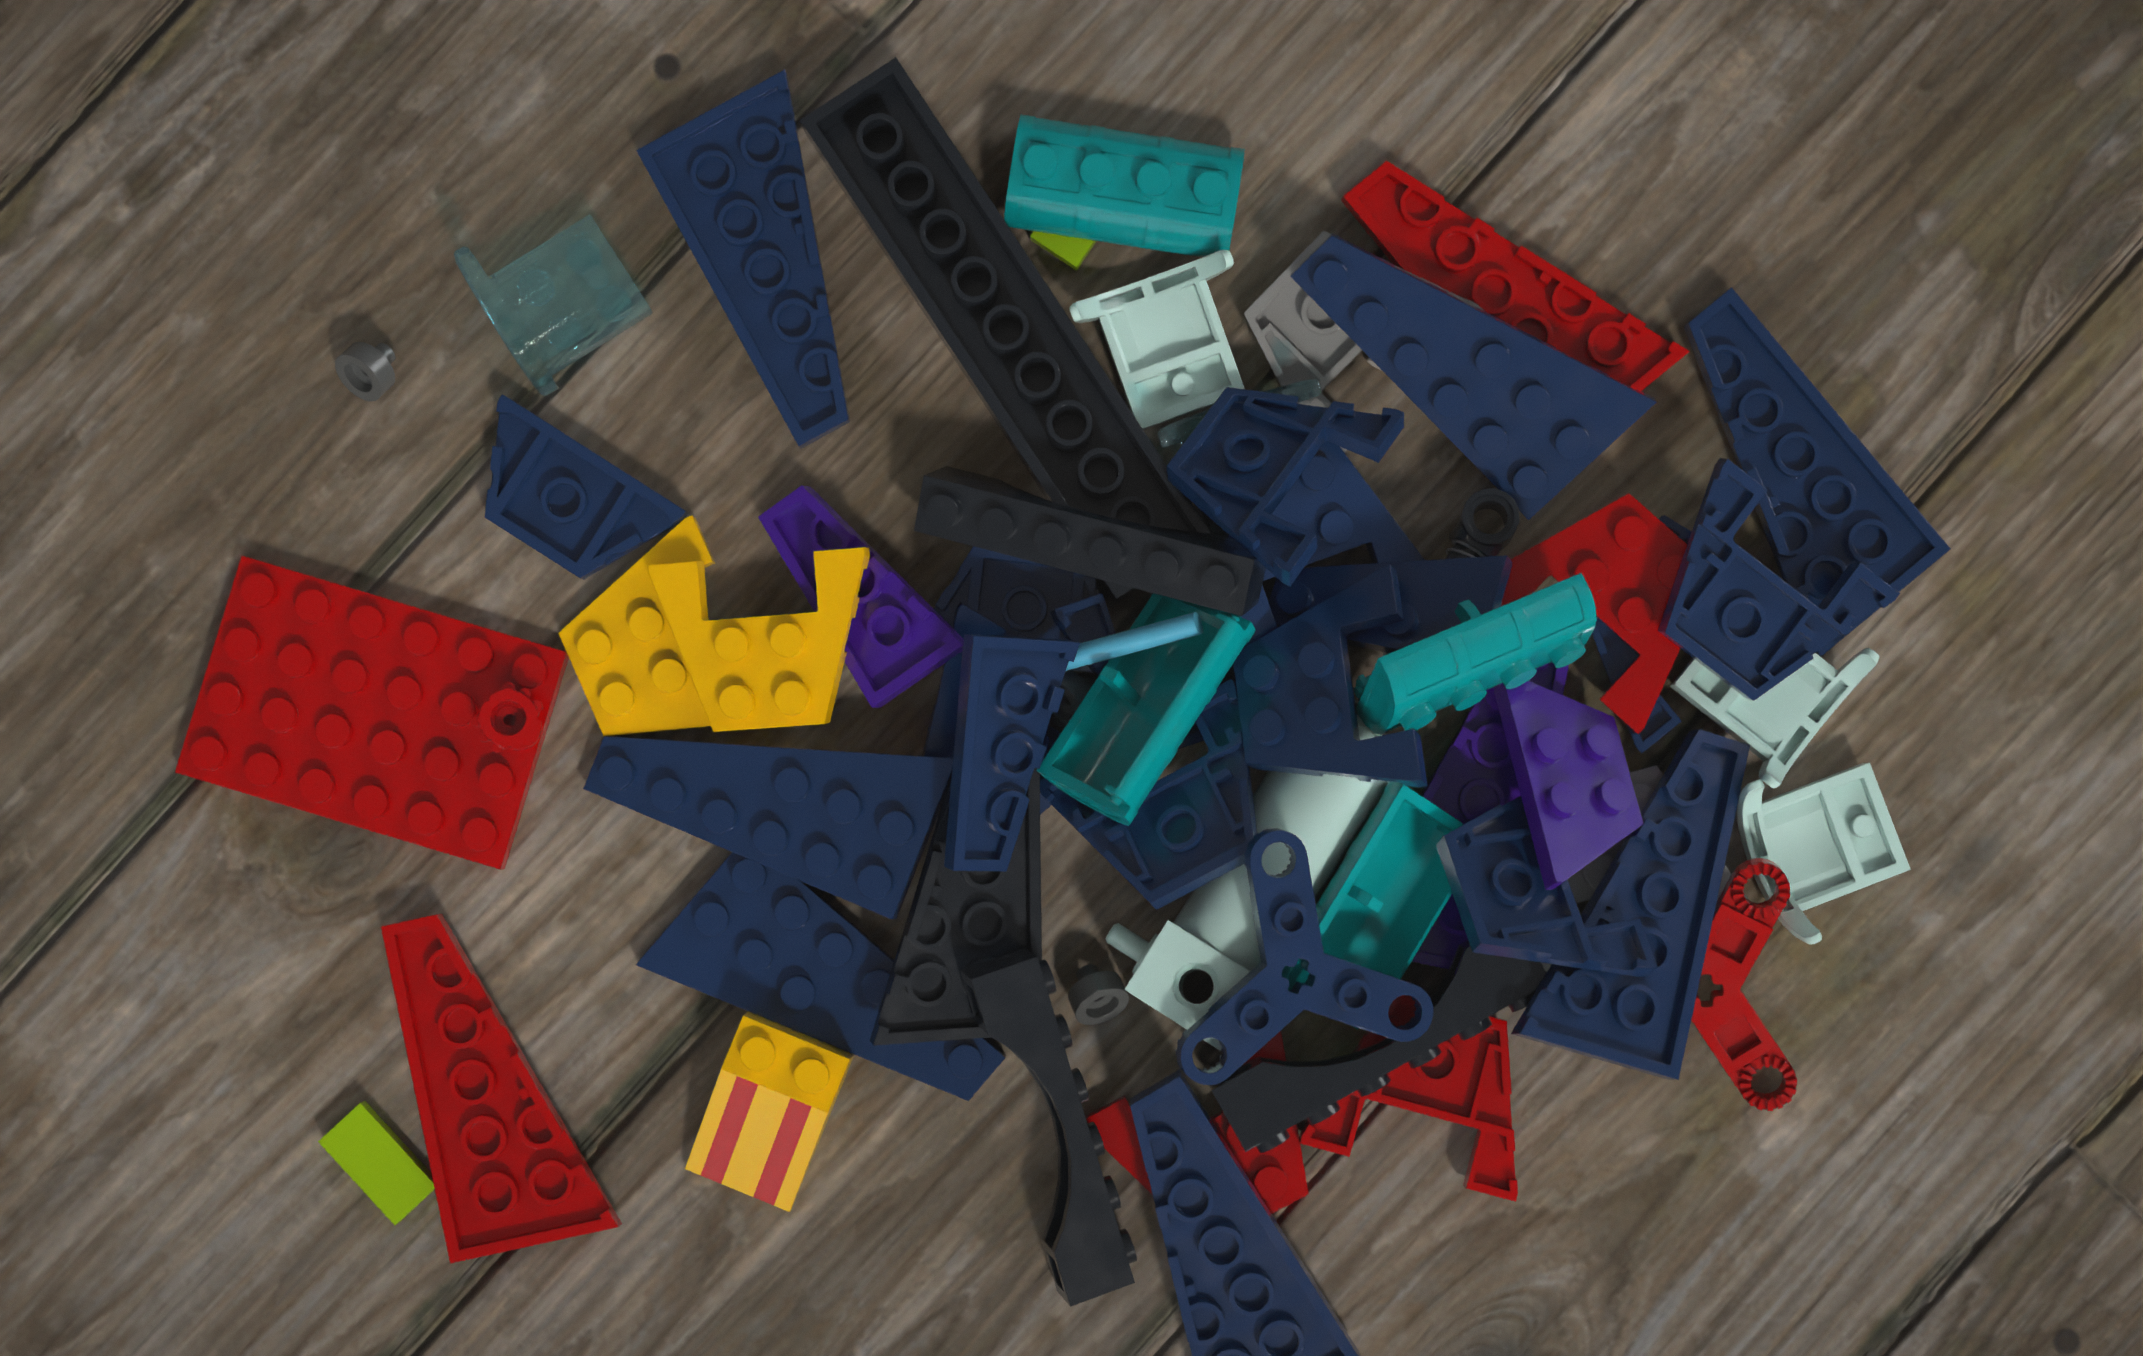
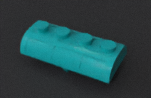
(1123, 187)
(1476, 656)
(1143, 711)
(1386, 886)

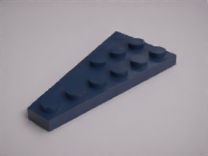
(749, 221)
(1492, 389)
(1824, 487)
(815, 815)
(1671, 881)
(804, 965)
(1226, 1253)

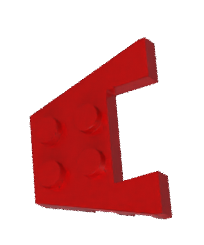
(1630, 570)
(1460, 1085)
(1274, 1174)

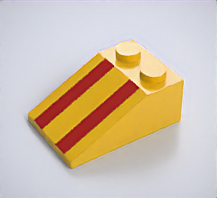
(768, 1110)

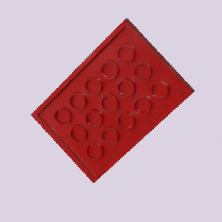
(366, 712)

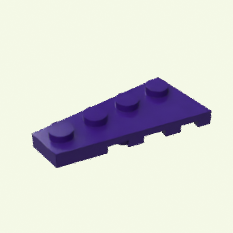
(894, 631)

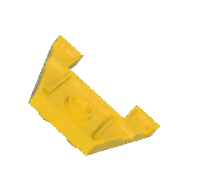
(629, 651)
(764, 666)

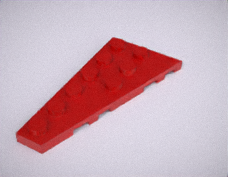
(1505, 280)
(490, 1132)

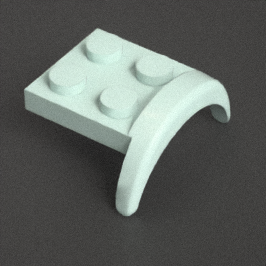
(1166, 340)
(1782, 718)
(1824, 838)

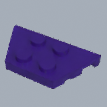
(1568, 777)

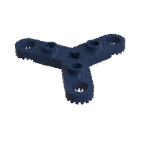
(1261, 1000)

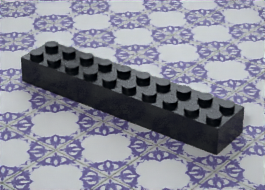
(992, 306)

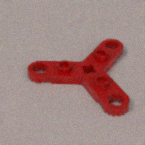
(1728, 1018)

